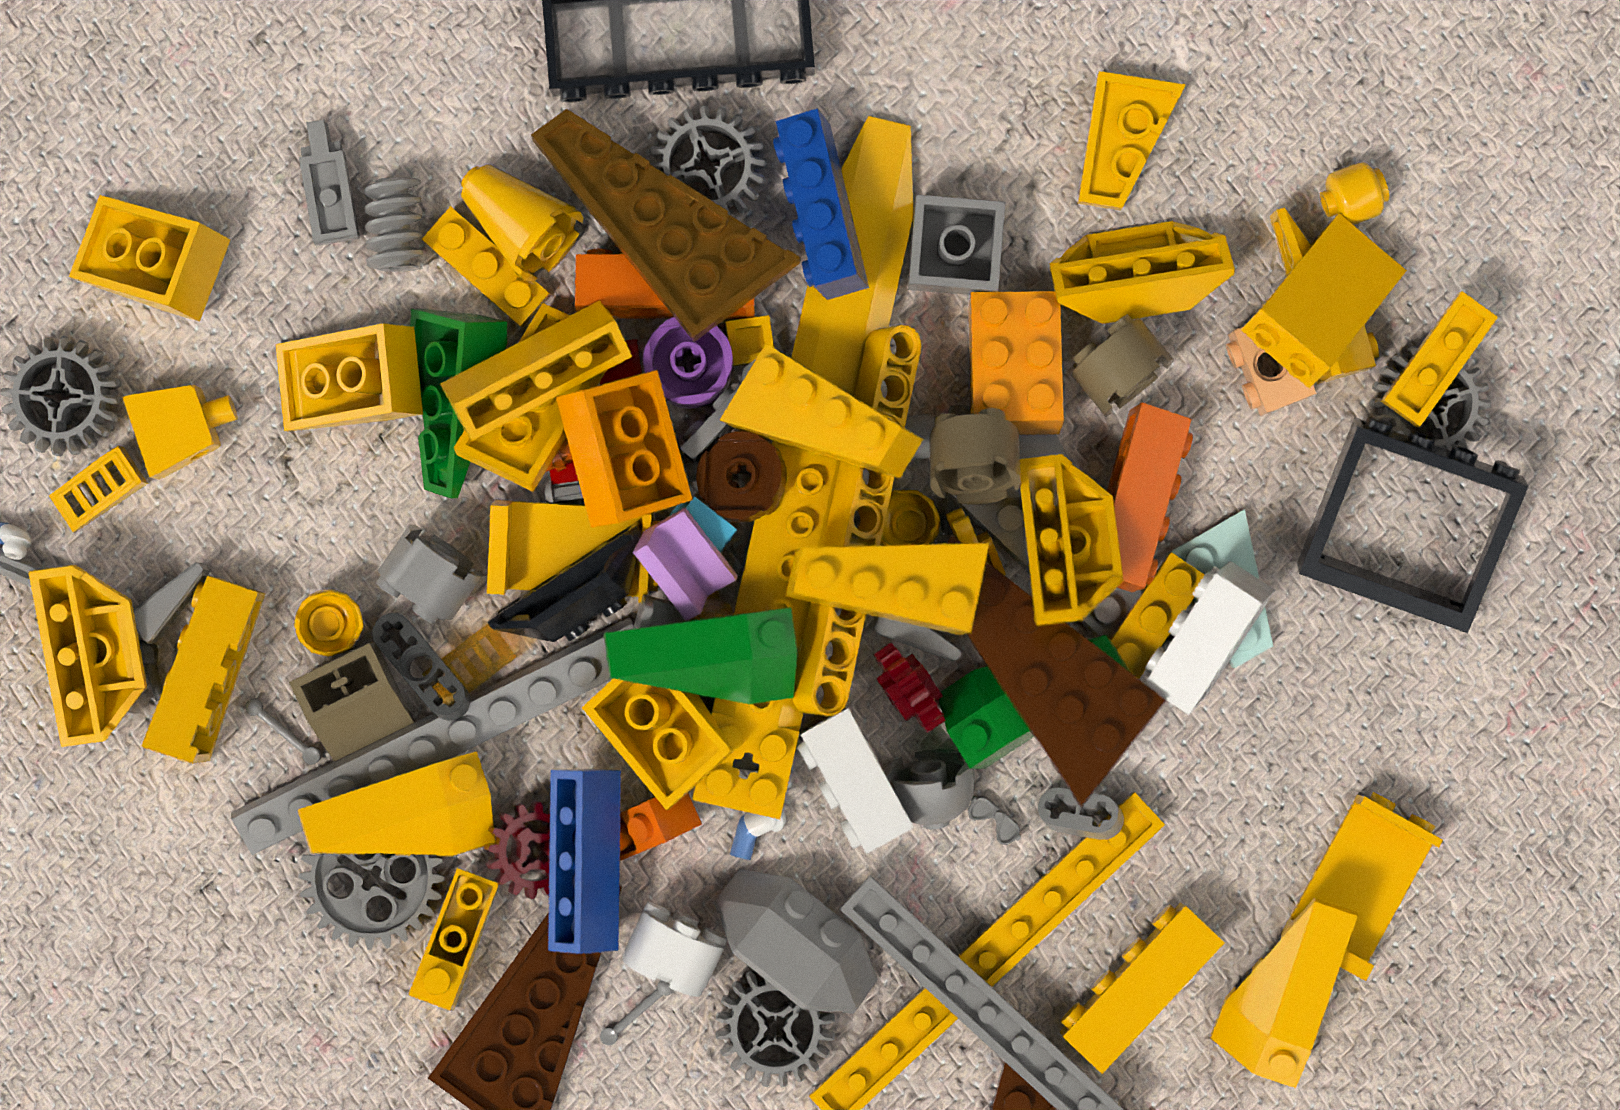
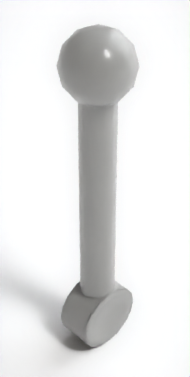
(311, 755)
(610, 1034)

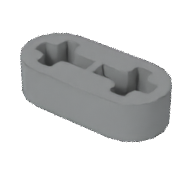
(1079, 823)

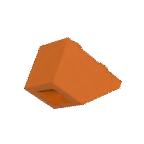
(651, 824)

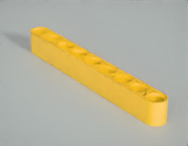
(872, 504)

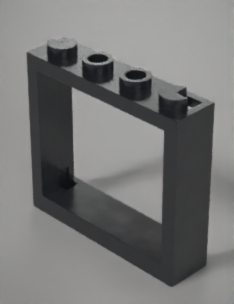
(1386, 589)

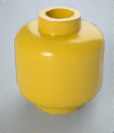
(1355, 193)

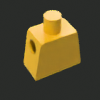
(176, 426)

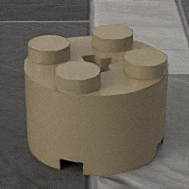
(1120, 365)
(974, 456)

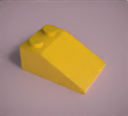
(150, 257)
(349, 377)
(660, 735)

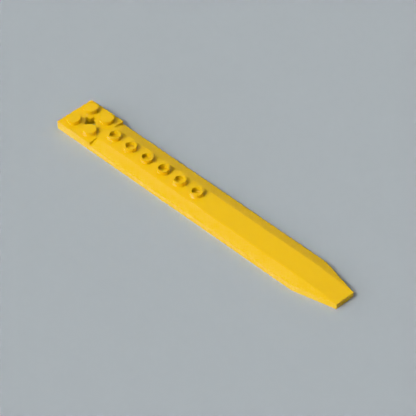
(832, 345)

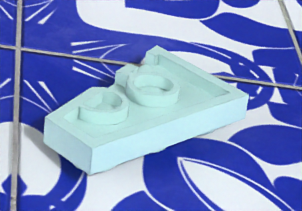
(1216, 548)

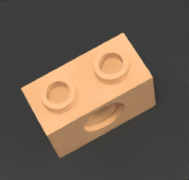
(1260, 391)

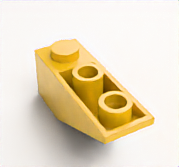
(454, 940)

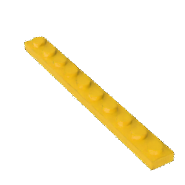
(990, 957)

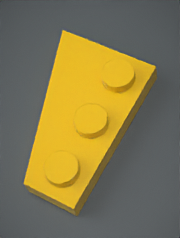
(1121, 134)

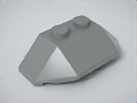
(795, 942)

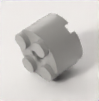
(428, 574)

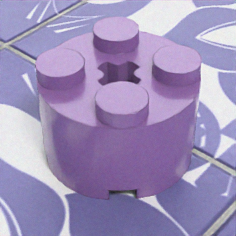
(709, 377)

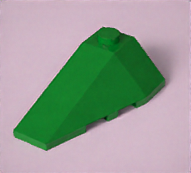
(446, 347)
(724, 657)
(984, 719)

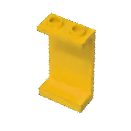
(1324, 301)
(543, 538)
(1369, 872)

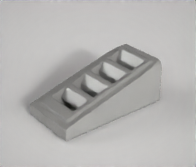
(163, 607)
(917, 637)

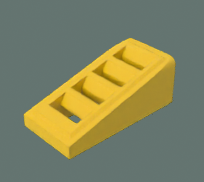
(134, 482)

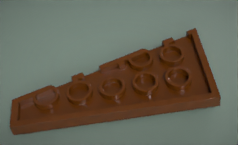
(1061, 685)
(522, 1031)

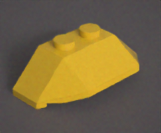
(1141, 271)
(1068, 539)
(87, 652)

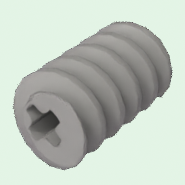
(392, 224)

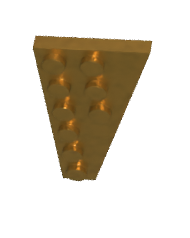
(674, 237)

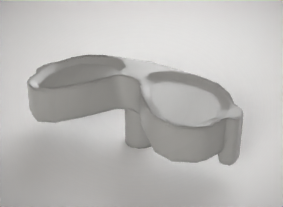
(1006, 828)

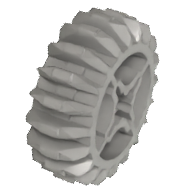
(726, 157)
(61, 377)
(1466, 392)
(748, 1053)

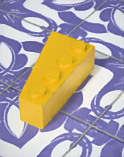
(808, 412)
(903, 583)
(204, 671)

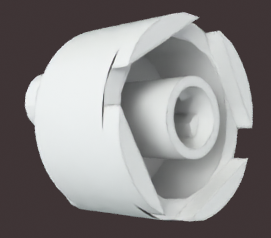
(674, 949)

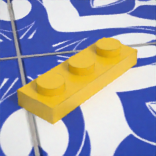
(484, 266)
(1439, 359)
(1155, 611)

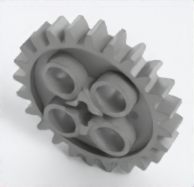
(350, 912)

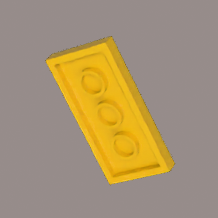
(528, 443)

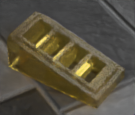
(498, 642)

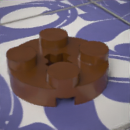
(760, 494)

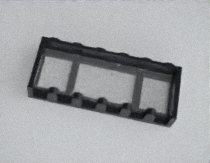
(673, 44)

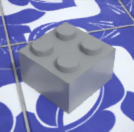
(956, 245)

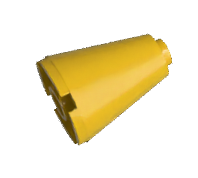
(521, 219)

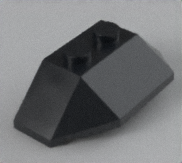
(575, 593)

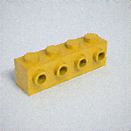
(536, 370)
(1140, 987)

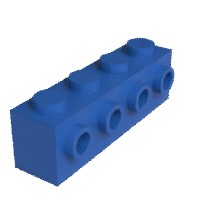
(821, 205)
(584, 860)

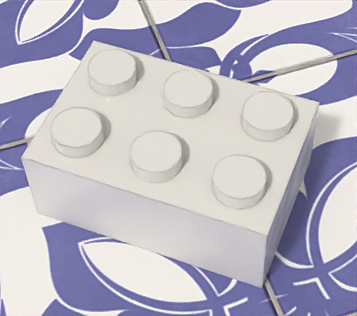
(1207, 636)
(854, 781)

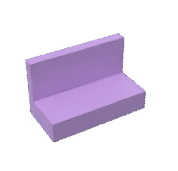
(683, 562)

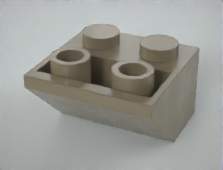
(352, 701)

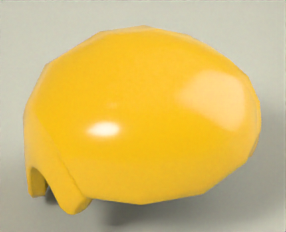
(910, 519)
(328, 622)

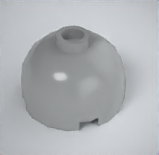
(933, 787)

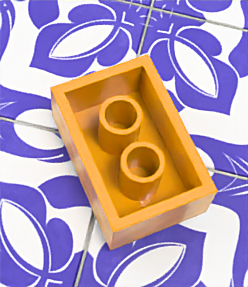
(1017, 358)
(624, 449)

